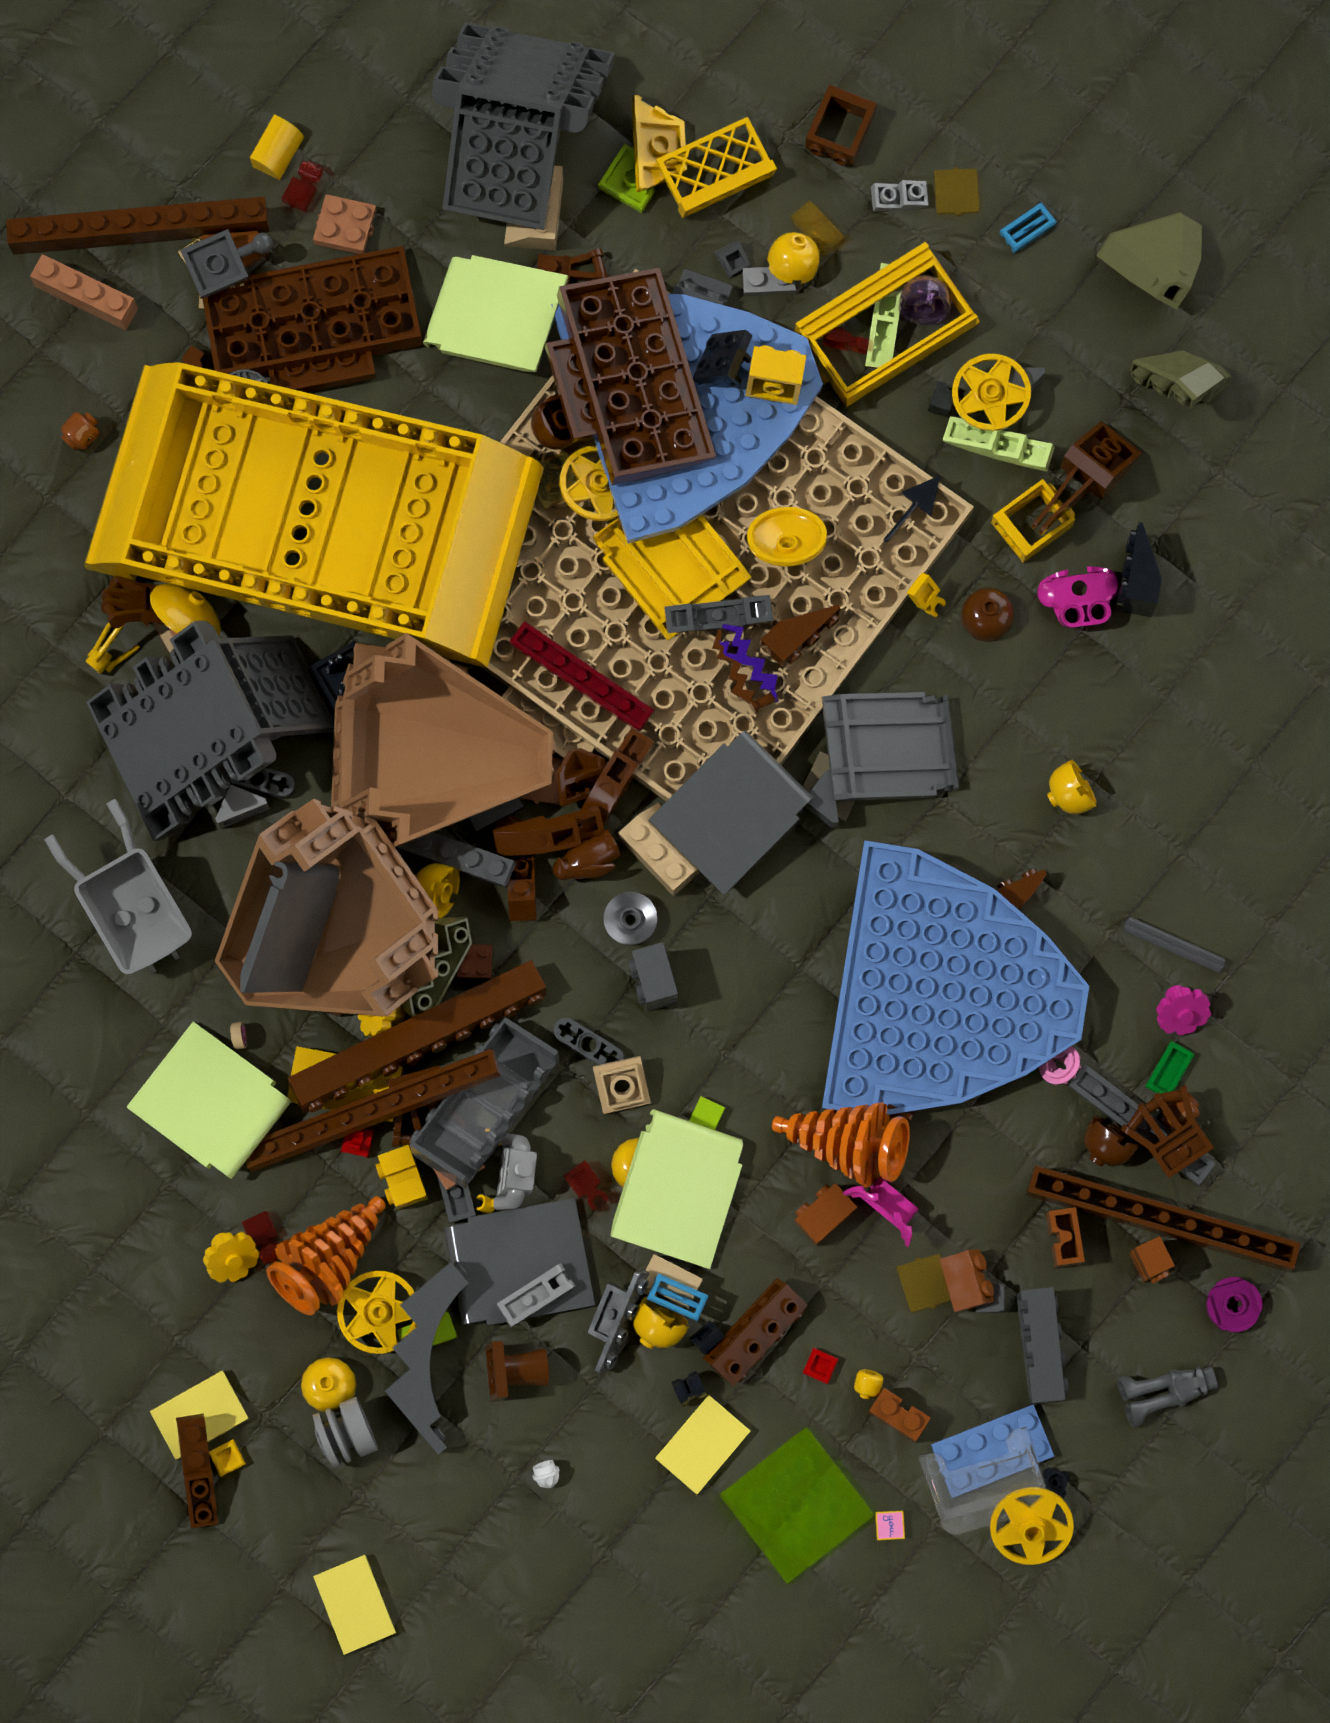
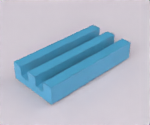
(1010, 240)
(656, 1288)

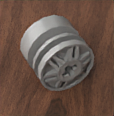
(344, 1432)

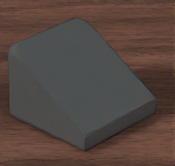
(732, 258)
(998, 1304)

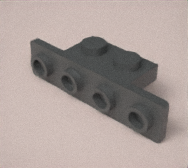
(613, 1316)

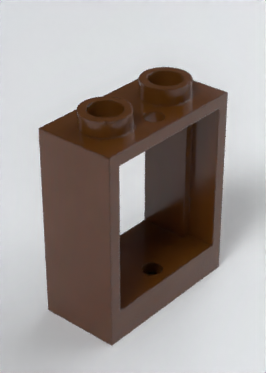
(851, 104)

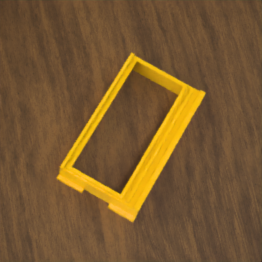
(867, 294)

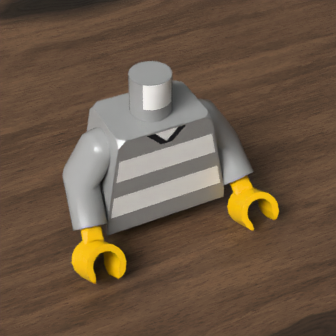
(515, 1175)

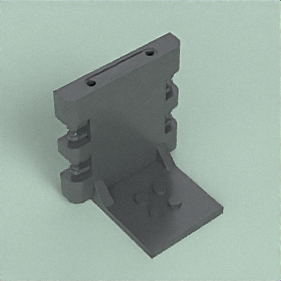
(508, 116)
(205, 719)

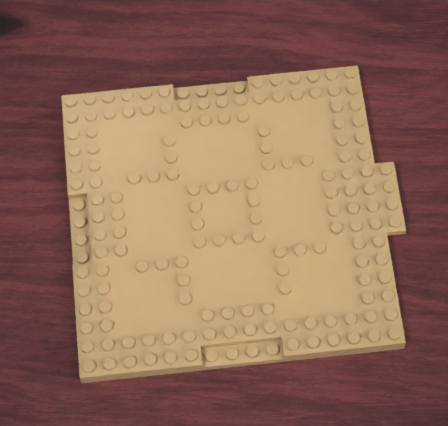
(583, 607)

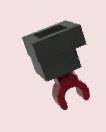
(942, 400)

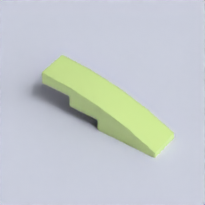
(883, 329)
(999, 445)

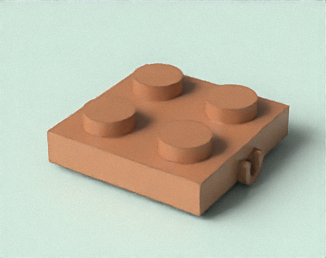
(344, 224)

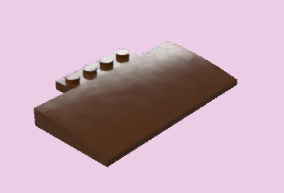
(315, 320)
(628, 377)

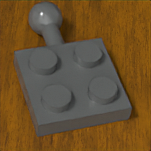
(218, 263)

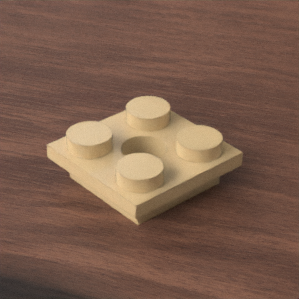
(629, 1070)

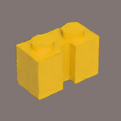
(402, 1177)

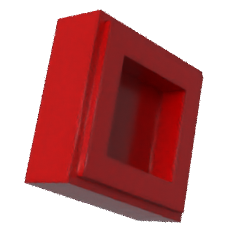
(820, 1366)

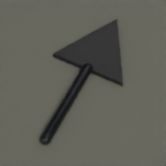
(921, 496)

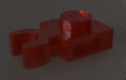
(842, 340)
(584, 1182)

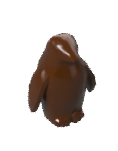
(589, 859)

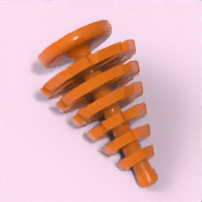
(852, 1140)
(319, 1260)

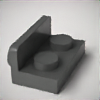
(703, 287)

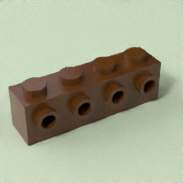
(755, 1332)

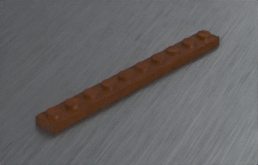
(374, 1109)

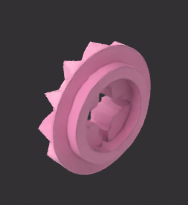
(1056, 1075)

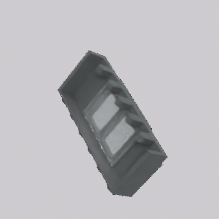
(476, 1120)

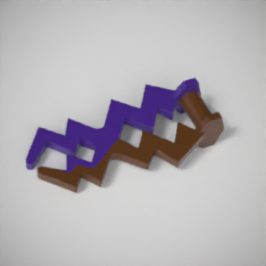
(741, 658)

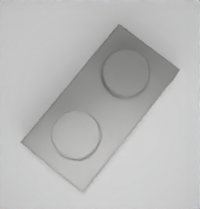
(761, 281)

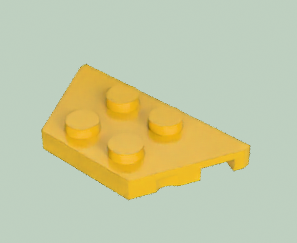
(653, 137)

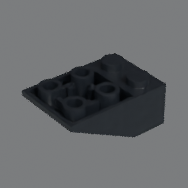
(1143, 579)

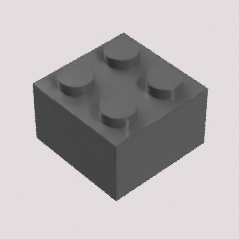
(655, 977)

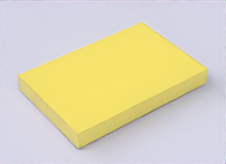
(213, 1398)
(702, 1444)
(354, 1604)

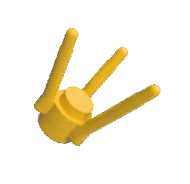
(100, 659)

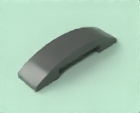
(715, 614)

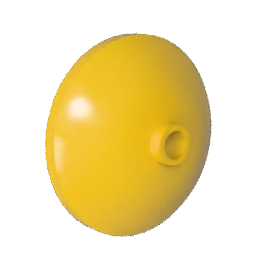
(787, 536)
(181, 606)

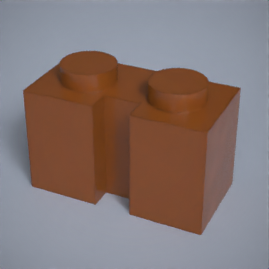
(825, 1213)
(1068, 1249)
(1152, 1260)
(966, 1280)
(905, 1422)

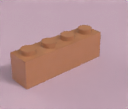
(84, 292)

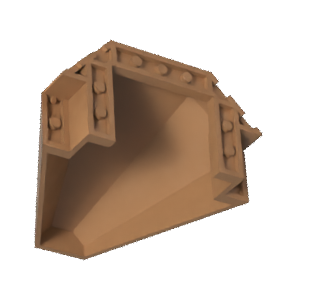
(429, 743)
(379, 929)

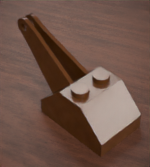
(1097, 463)

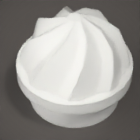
(546, 1474)

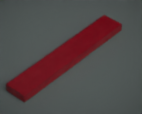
(581, 676)

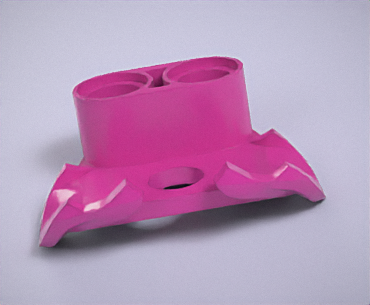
(1057, 593)
(889, 1204)

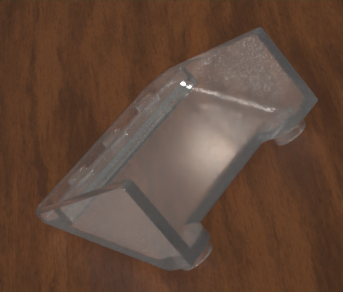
(970, 1494)

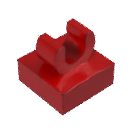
(358, 1143)

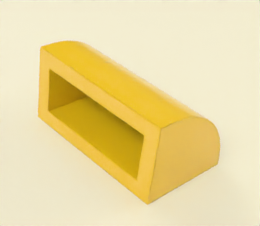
(276, 147)

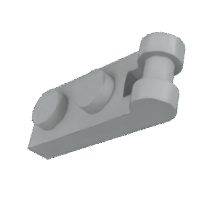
(534, 1295)

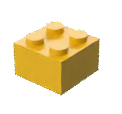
(775, 375)

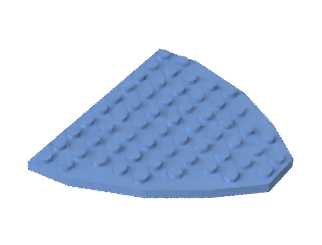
(741, 428)
(943, 989)

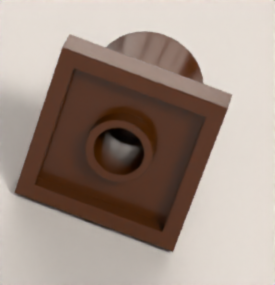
(515, 1369)

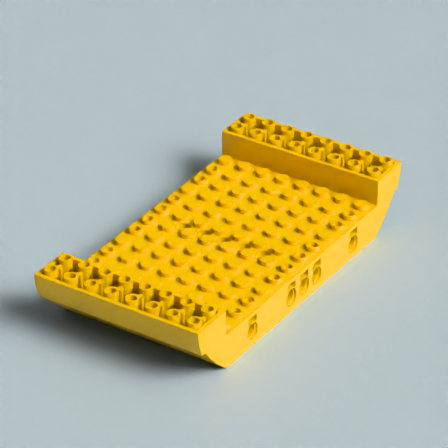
(404, 532)

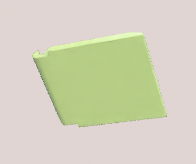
(495, 312)
(210, 1101)
(678, 1189)

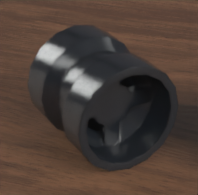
(695, 1386)

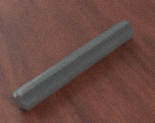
(1174, 944)

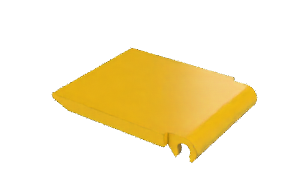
(672, 567)

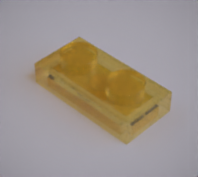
(817, 227)

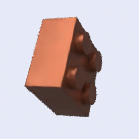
(477, 963)

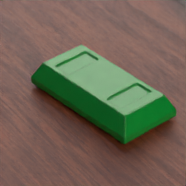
(1170, 1069)

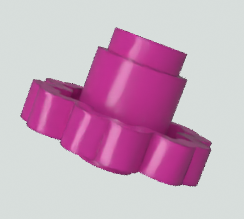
(1182, 1010)

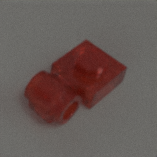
(300, 192)
(262, 1231)

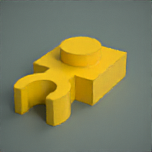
(924, 594)

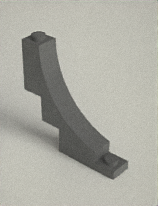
(413, 1388)

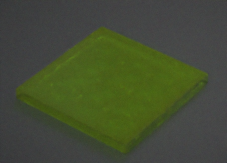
(796, 1505)

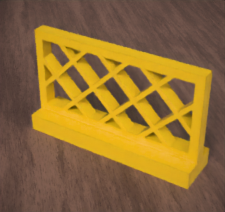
(731, 183)

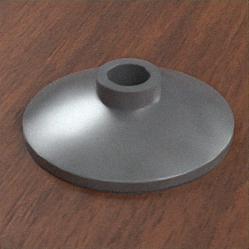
(627, 905)

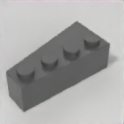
(1041, 1345)

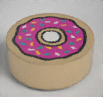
(238, 1035)

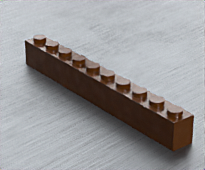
(136, 225)
(417, 1037)
(1163, 1219)

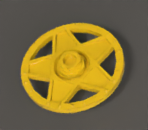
(991, 392)
(590, 486)
(376, 1311)
(1031, 1525)

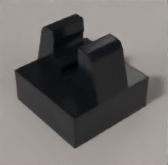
(706, 1337)

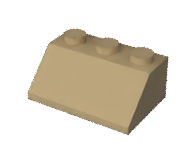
(536, 238)
(657, 852)

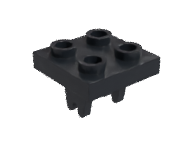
(723, 358)
(331, 671)

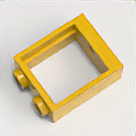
(1011, 534)

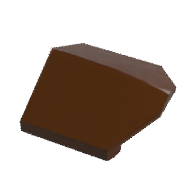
(578, 775)

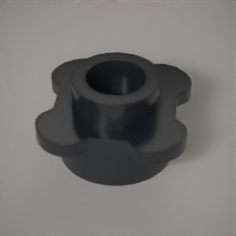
(1061, 1478)

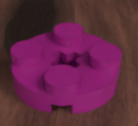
(1242, 1291)

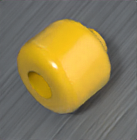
(868, 1383)

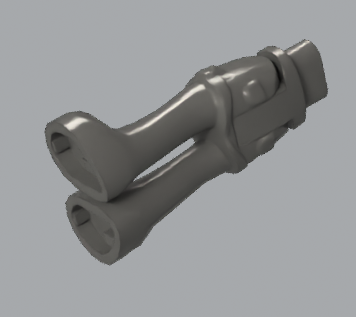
(1182, 1387)

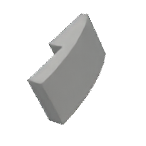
(898, 197)

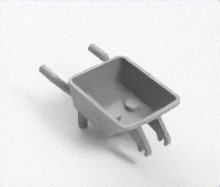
(128, 904)

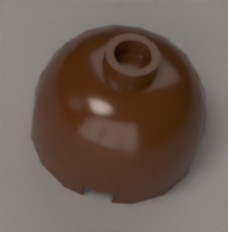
(550, 424)
(987, 614)
(1108, 1143)

